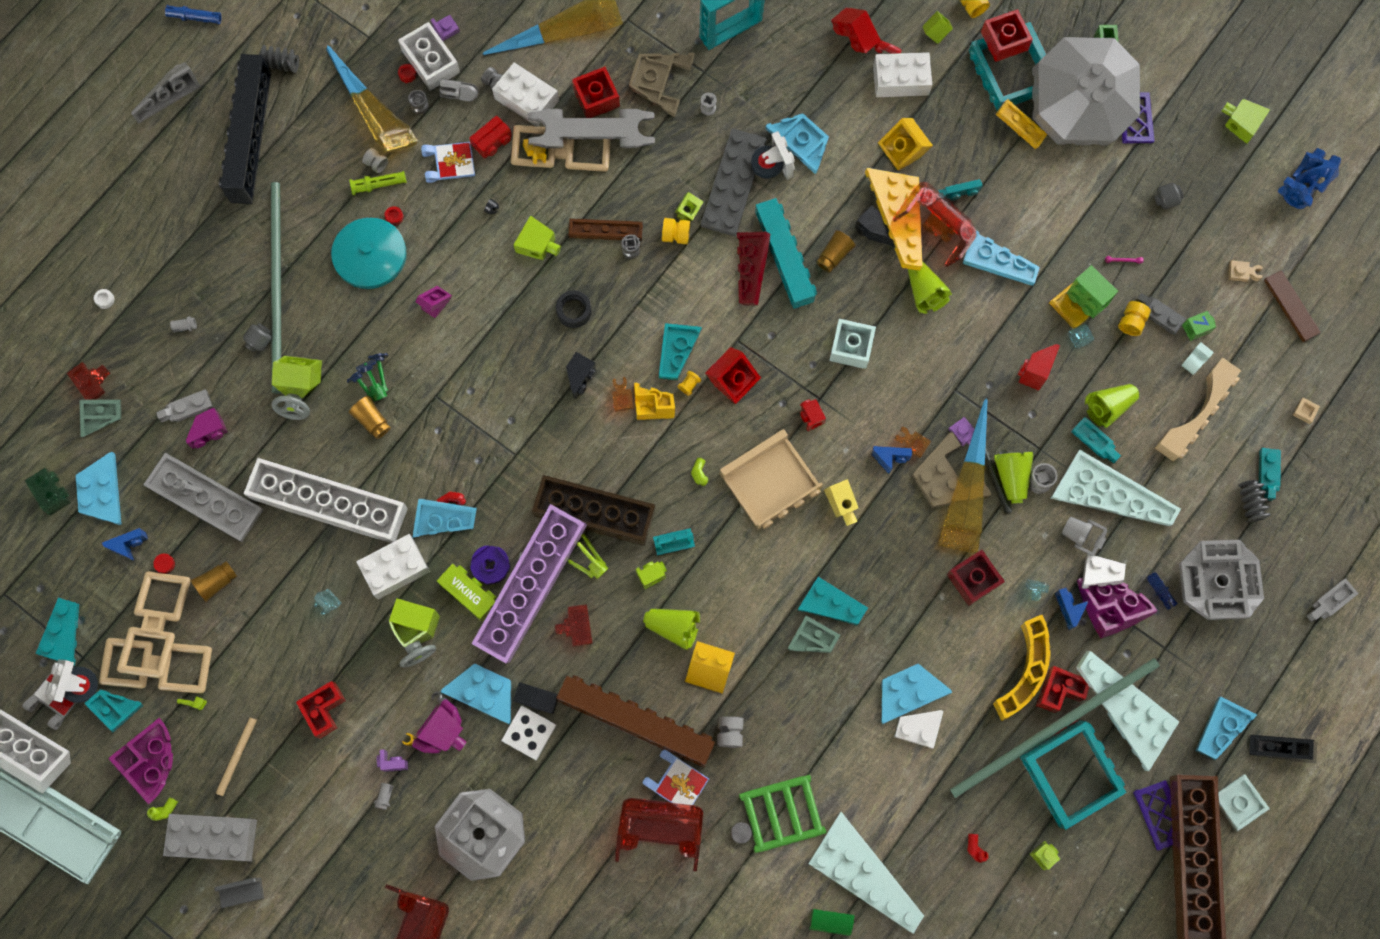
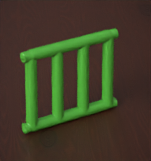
(779, 839)

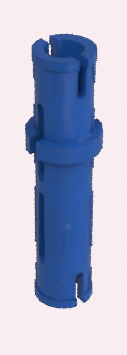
(186, 13)

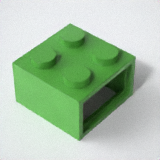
(1092, 292)

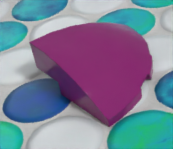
(1114, 607)
(146, 760)

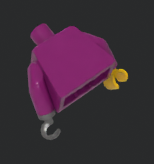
(439, 729)

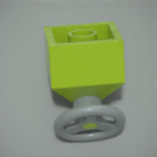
(294, 379)
(412, 626)

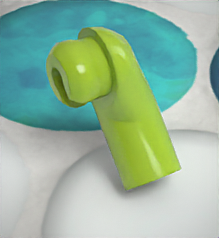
(697, 473)
(162, 812)

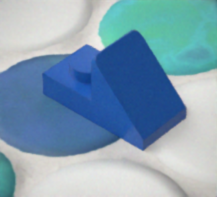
(885, 455)
(122, 543)
(1070, 613)

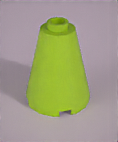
(928, 289)
(1109, 404)
(1015, 474)
(674, 625)

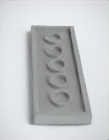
(214, 505)

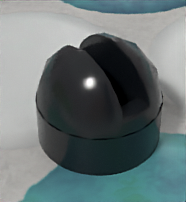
(491, 204)

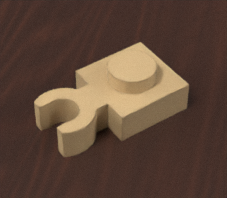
(1242, 271)

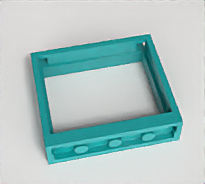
(713, 34)
(988, 80)
(1045, 789)

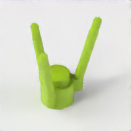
(597, 567)

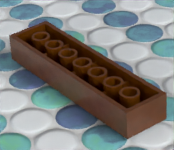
(635, 721)
(1197, 857)

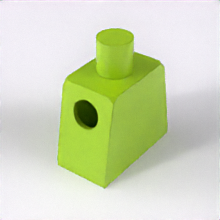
(1244, 118)
(536, 240)

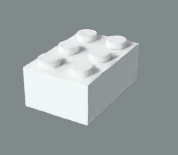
(429, 56)
(902, 74)
(524, 92)
(393, 566)

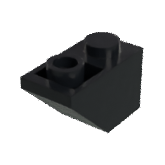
(579, 372)

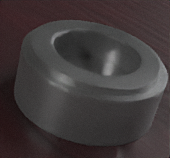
(741, 832)

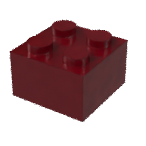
(975, 577)

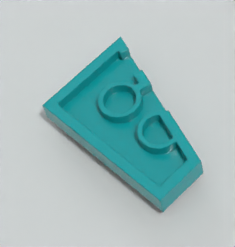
(676, 348)
(833, 603)
(60, 633)

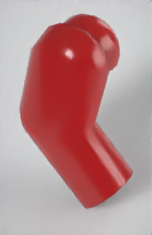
(888, 47)
(455, 497)
(974, 850)

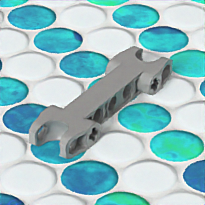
(562, 128)

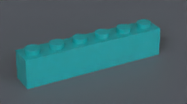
(785, 254)

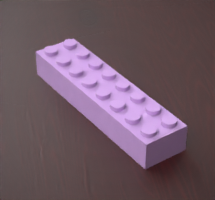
(529, 584)

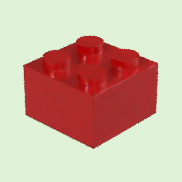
(1006, 35)
(596, 92)

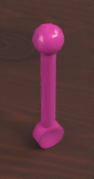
(1108, 259)

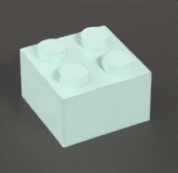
(852, 343)

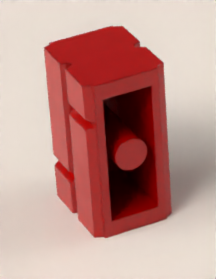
(490, 137)

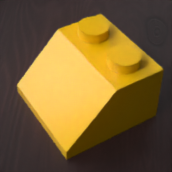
(905, 143)
(709, 667)

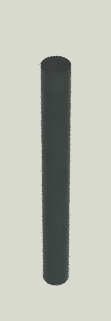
(997, 483)

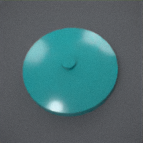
(369, 253)

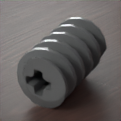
(280, 60)
(1253, 500)

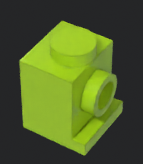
(692, 203)
(651, 573)
(1045, 855)

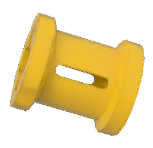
(689, 383)

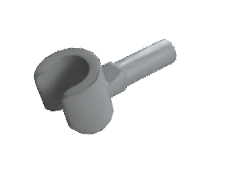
(184, 485)

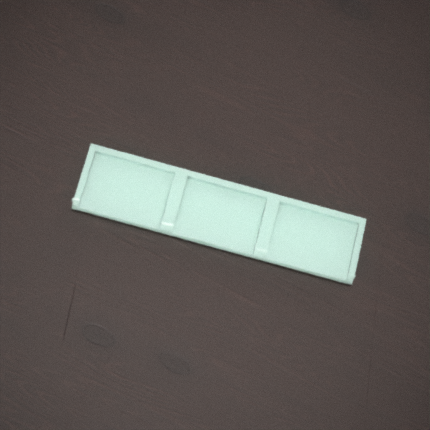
(55, 827)

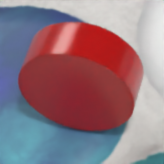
(407, 73)
(394, 215)
(164, 563)

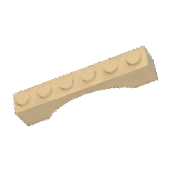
(1218, 381)

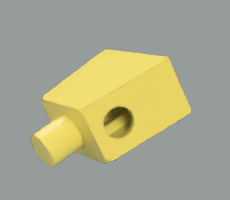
(841, 493)

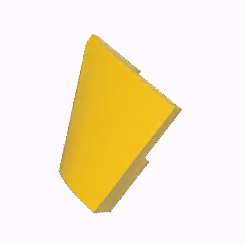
(653, 403)

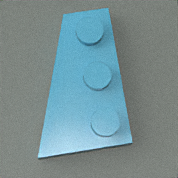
(439, 517)

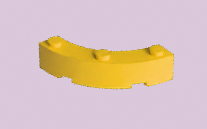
(1034, 672)

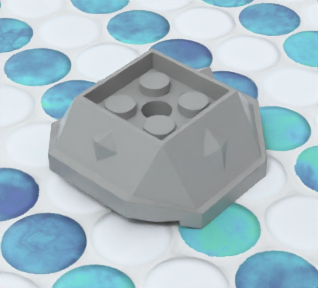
(1235, 567)
(502, 836)

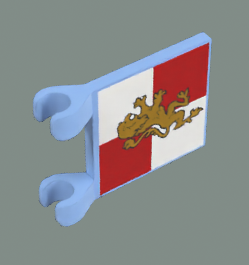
(451, 161)
(679, 783)

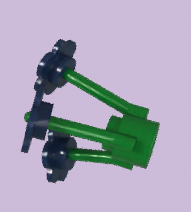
(376, 390)

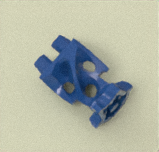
(1317, 167)

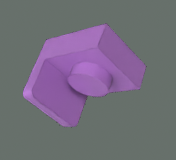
(445, 27)
(963, 431)
(394, 764)

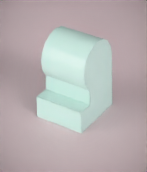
(1197, 358)

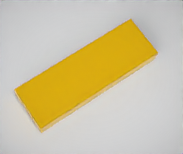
(1021, 124)

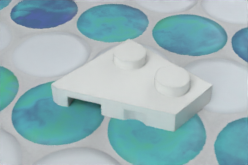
(1102, 572)
(919, 728)

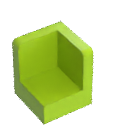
(937, 27)

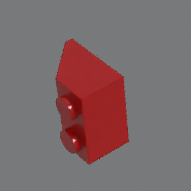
(1037, 368)
(733, 374)

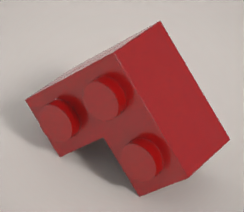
(858, 27)
(1059, 685)
(316, 708)

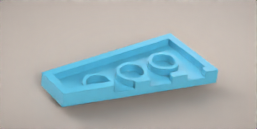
(999, 261)

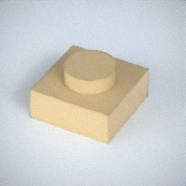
(1306, 410)

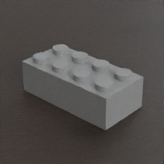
(210, 837)

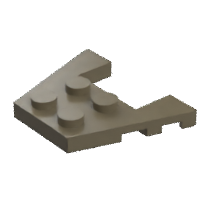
(651, 77)
(937, 476)

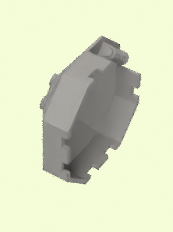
(1086, 91)

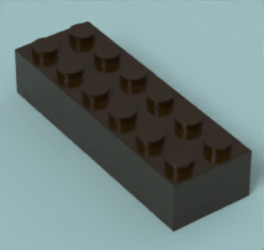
(600, 510)

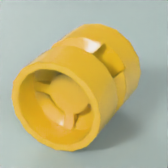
(975, 7)
(675, 231)
(1135, 317)

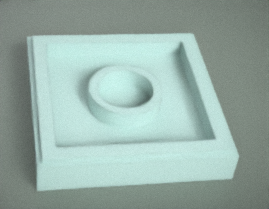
(1241, 803)

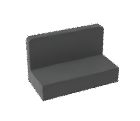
(240, 892)

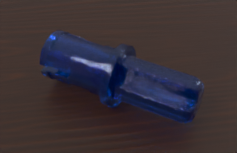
(1161, 590)

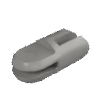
(458, 90)

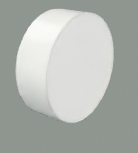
(104, 298)

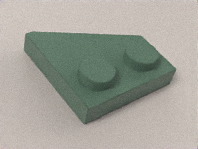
(98, 414)
(813, 637)

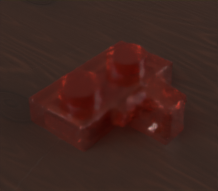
(88, 380)
(576, 626)

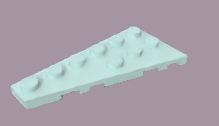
(1104, 489)
(1132, 712)
(855, 867)

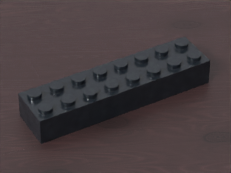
(245, 129)

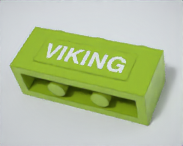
(467, 591)

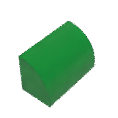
(831, 922)

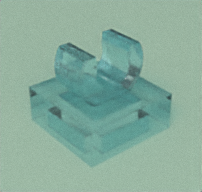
(1081, 336)
(1036, 588)
(327, 601)

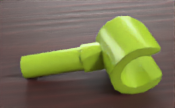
(198, 703)

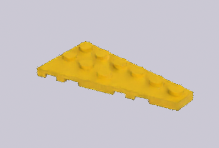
(891, 192)

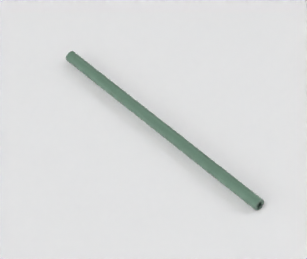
(275, 274)
(1055, 727)

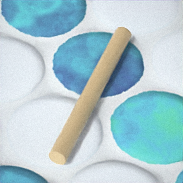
(236, 756)

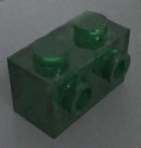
(48, 491)

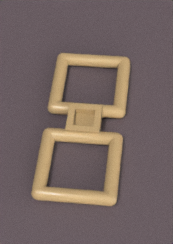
(556, 153)
(153, 625)
(151, 662)

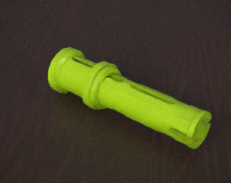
(369, 184)

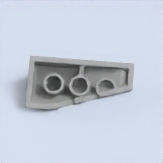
(171, 88)

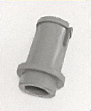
(184, 324)
(384, 796)

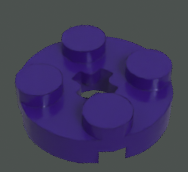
(500, 569)

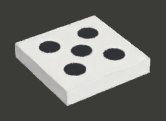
(529, 733)

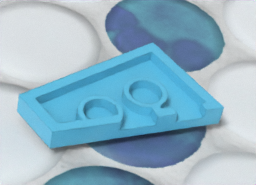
(1222, 727)

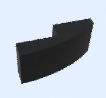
(536, 698)

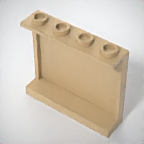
(770, 480)

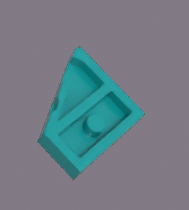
(112, 709)

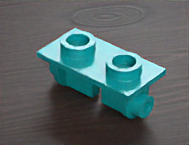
(674, 541)

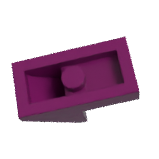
(433, 301)

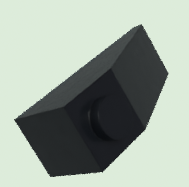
(873, 227)
(1284, 748)

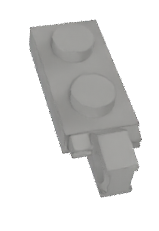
(186, 407)
(1332, 600)

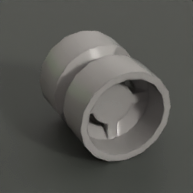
(1042, 478)
(730, 732)

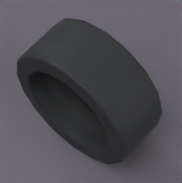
(573, 295)

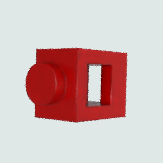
(812, 414)

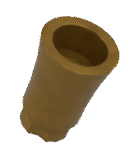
(835, 251)
(370, 417)
(213, 580)

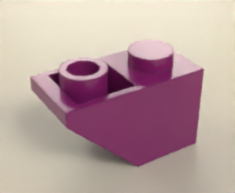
(205, 428)

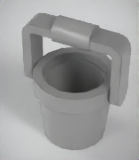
(1078, 532)

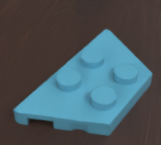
(803, 139)
(99, 490)
(482, 691)
(909, 691)

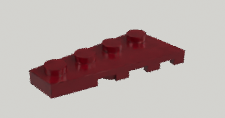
(752, 255)

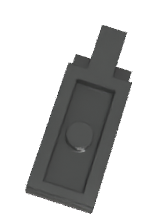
(1162, 314)

